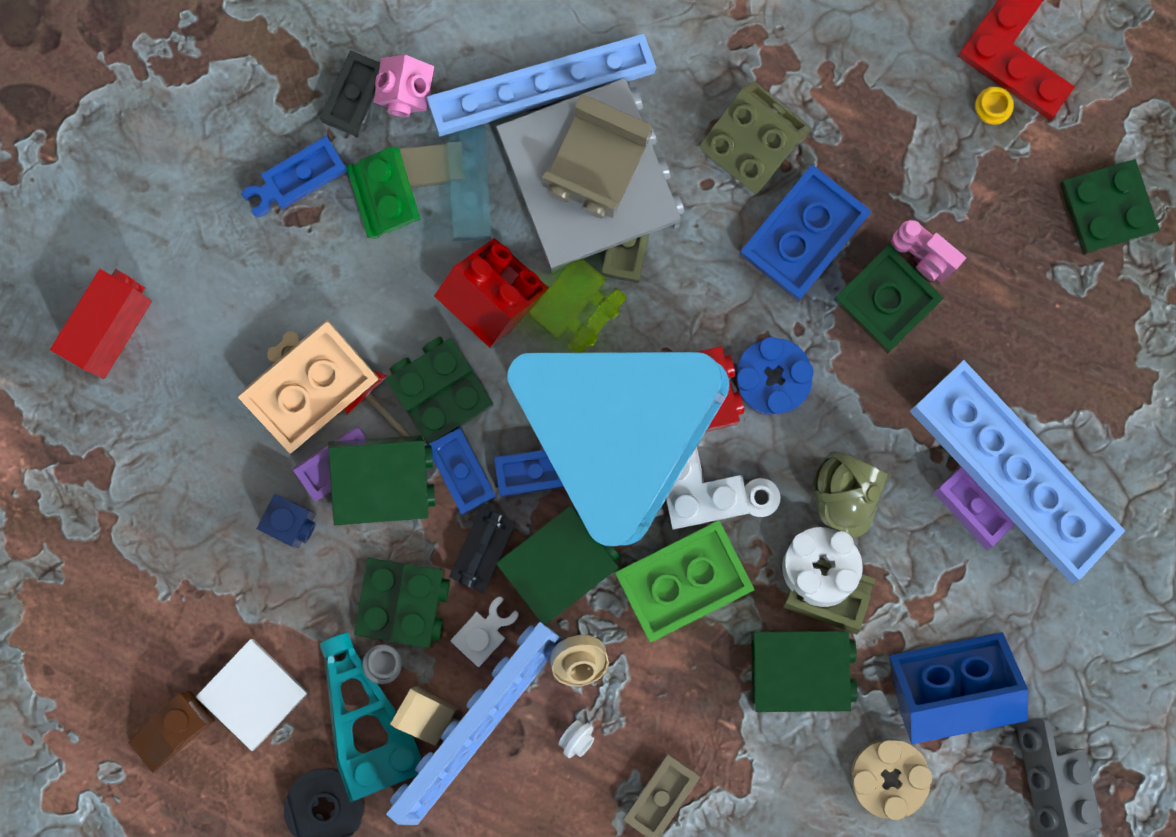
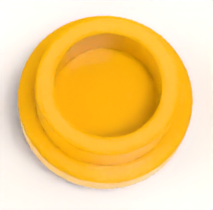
(994, 105)

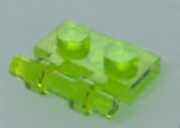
(566, 300)

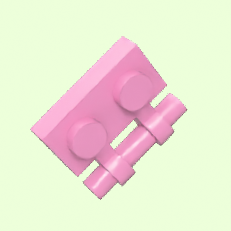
(932, 253)

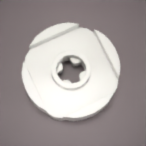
(808, 582)

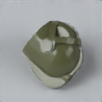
(847, 492)

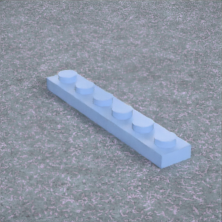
(540, 85)

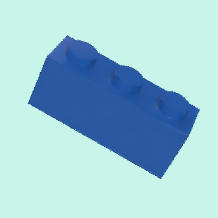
(959, 688)

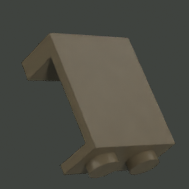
(597, 157)

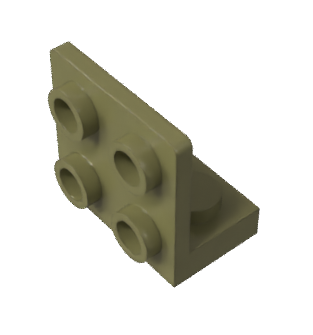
(754, 137)

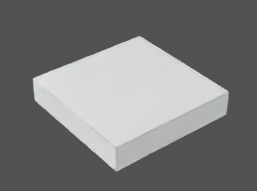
(252, 694)

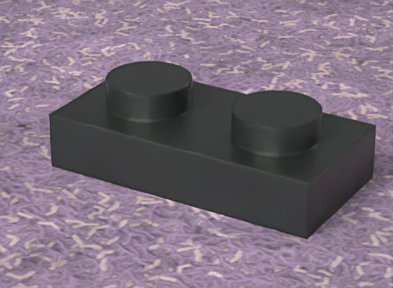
(351, 94)

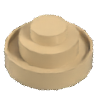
(579, 660)

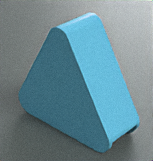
(618, 428)

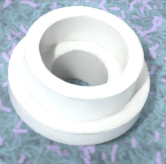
(773, 497)
(576, 739)

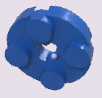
(796, 373)

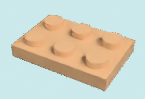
(308, 386)

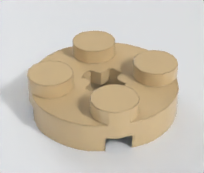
(868, 782)

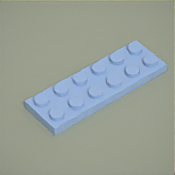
(1018, 472)
(465, 737)

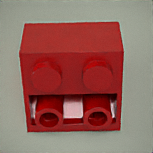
(490, 291)

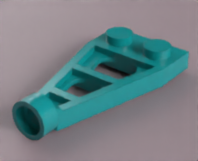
(378, 768)

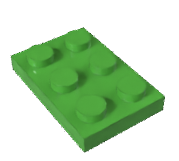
(684, 581)

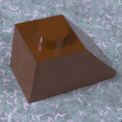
(170, 730)

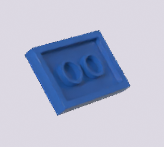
(805, 232)

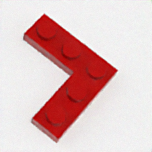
(996, 57)

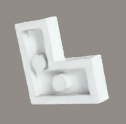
(697, 502)

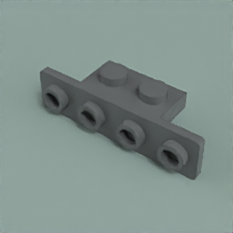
(1057, 782)

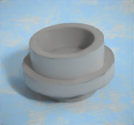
(381, 664)

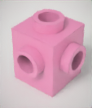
(403, 85)

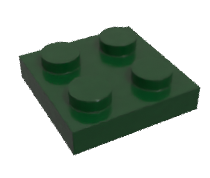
(1109, 206)
(888, 298)

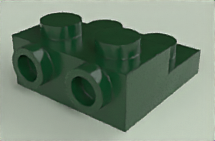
(438, 389)
(401, 603)

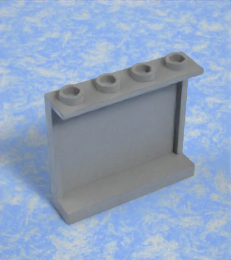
(564, 227)

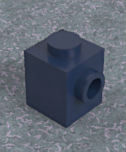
(287, 521)

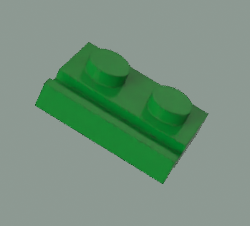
(383, 192)

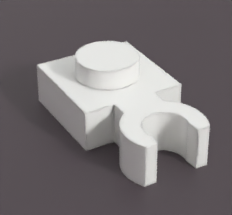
(481, 635)

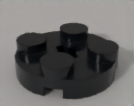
(305, 795)

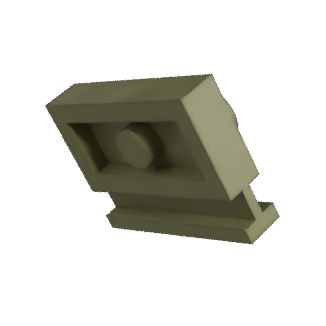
(845, 615)

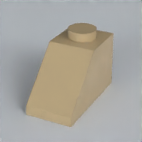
(424, 715)

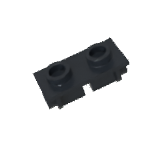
(482, 549)

